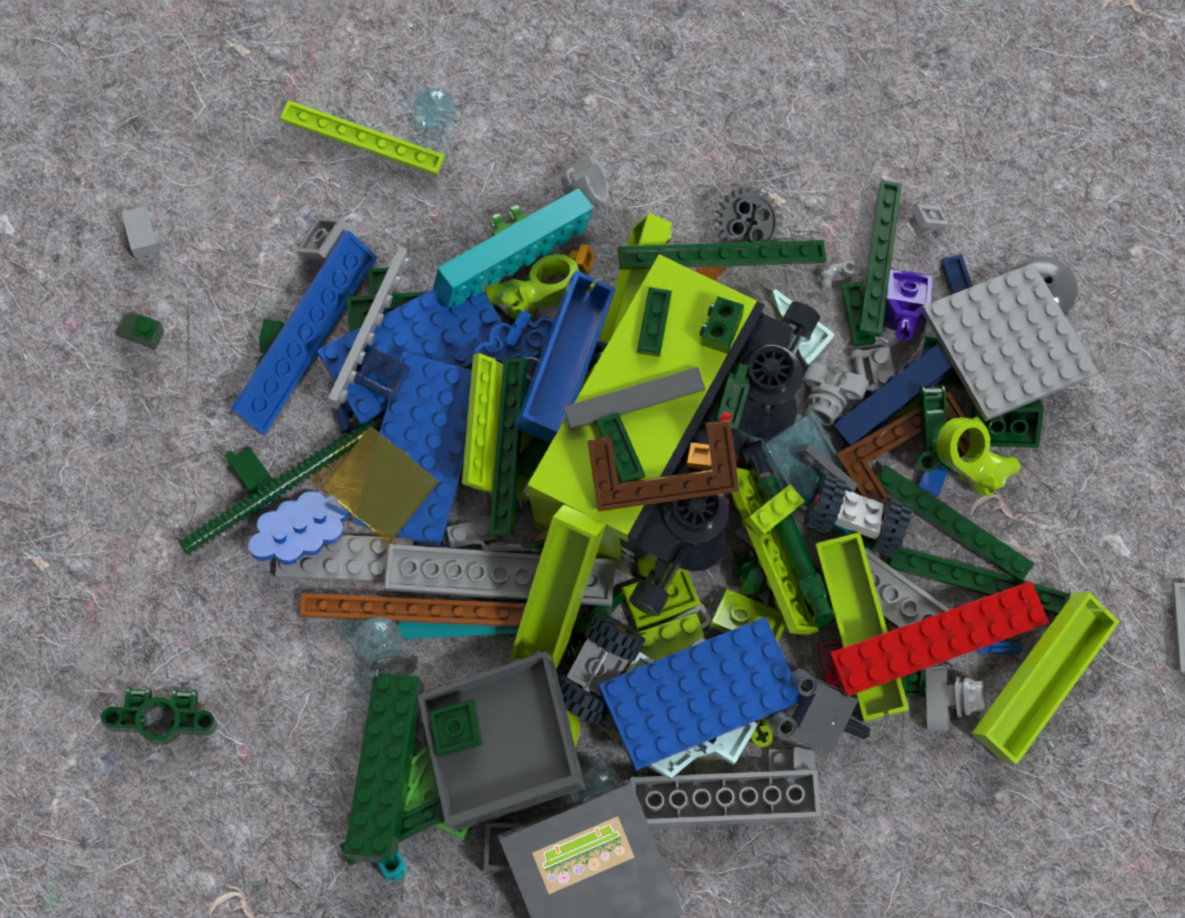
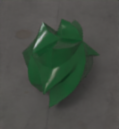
(751, 577)

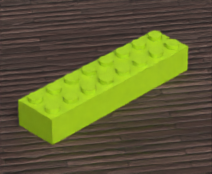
(647, 231)
(558, 585)
(858, 615)
(1045, 677)

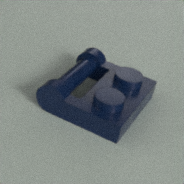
(387, 368)

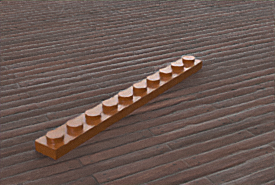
(412, 610)

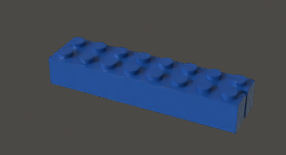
(565, 356)

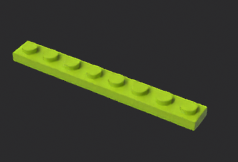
(362, 138)

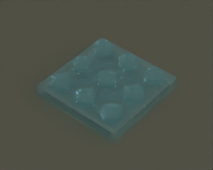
(787, 464)

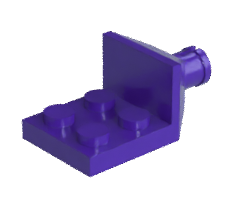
(904, 301)

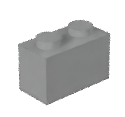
(140, 231)

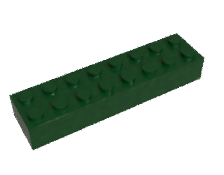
(384, 769)

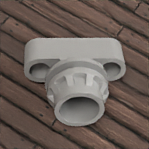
(829, 392)
(942, 697)

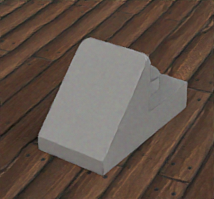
(927, 219)
(791, 759)

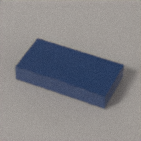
(956, 273)

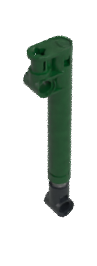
(790, 539)

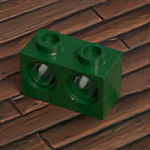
(726, 325)

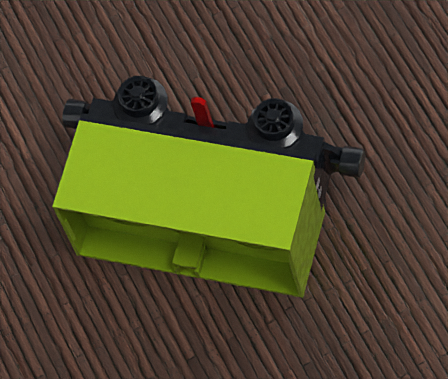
(684, 532)

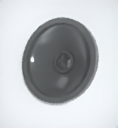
(1062, 279)

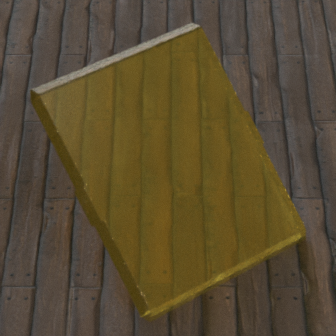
(380, 484)

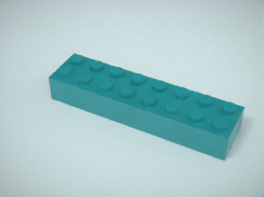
(512, 248)

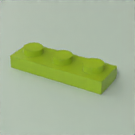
(775, 510)

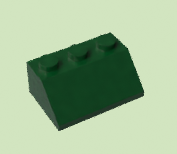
(1015, 428)

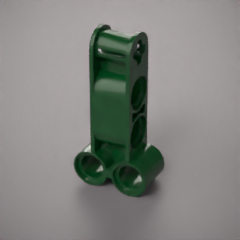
(932, 417)

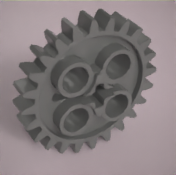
(730, 214)

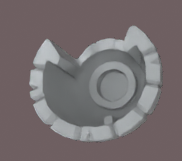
(589, 178)

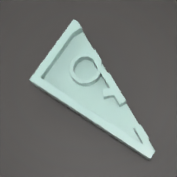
(816, 343)

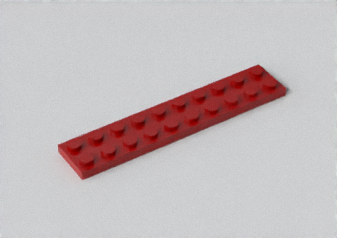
(938, 639)

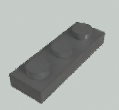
(816, 460)

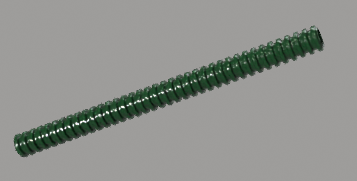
(277, 487)

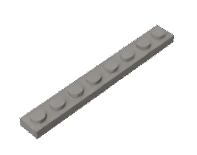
(366, 336)

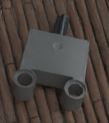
(820, 714)

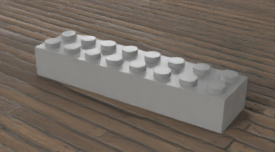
(729, 798)

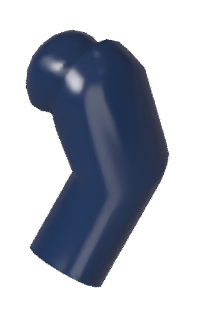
(343, 417)

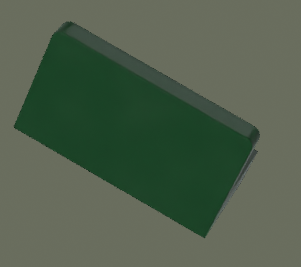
(248, 469)

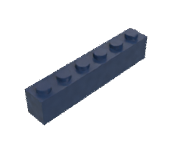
(894, 396)

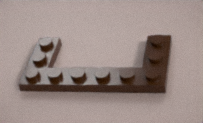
(856, 457)
(616, 495)

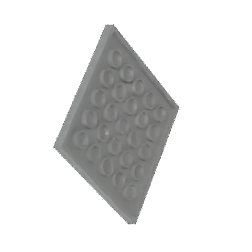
(1009, 341)

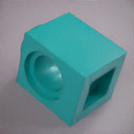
(398, 873)

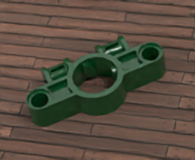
(140, 702)

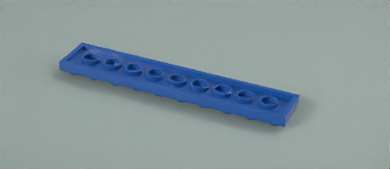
(304, 333)

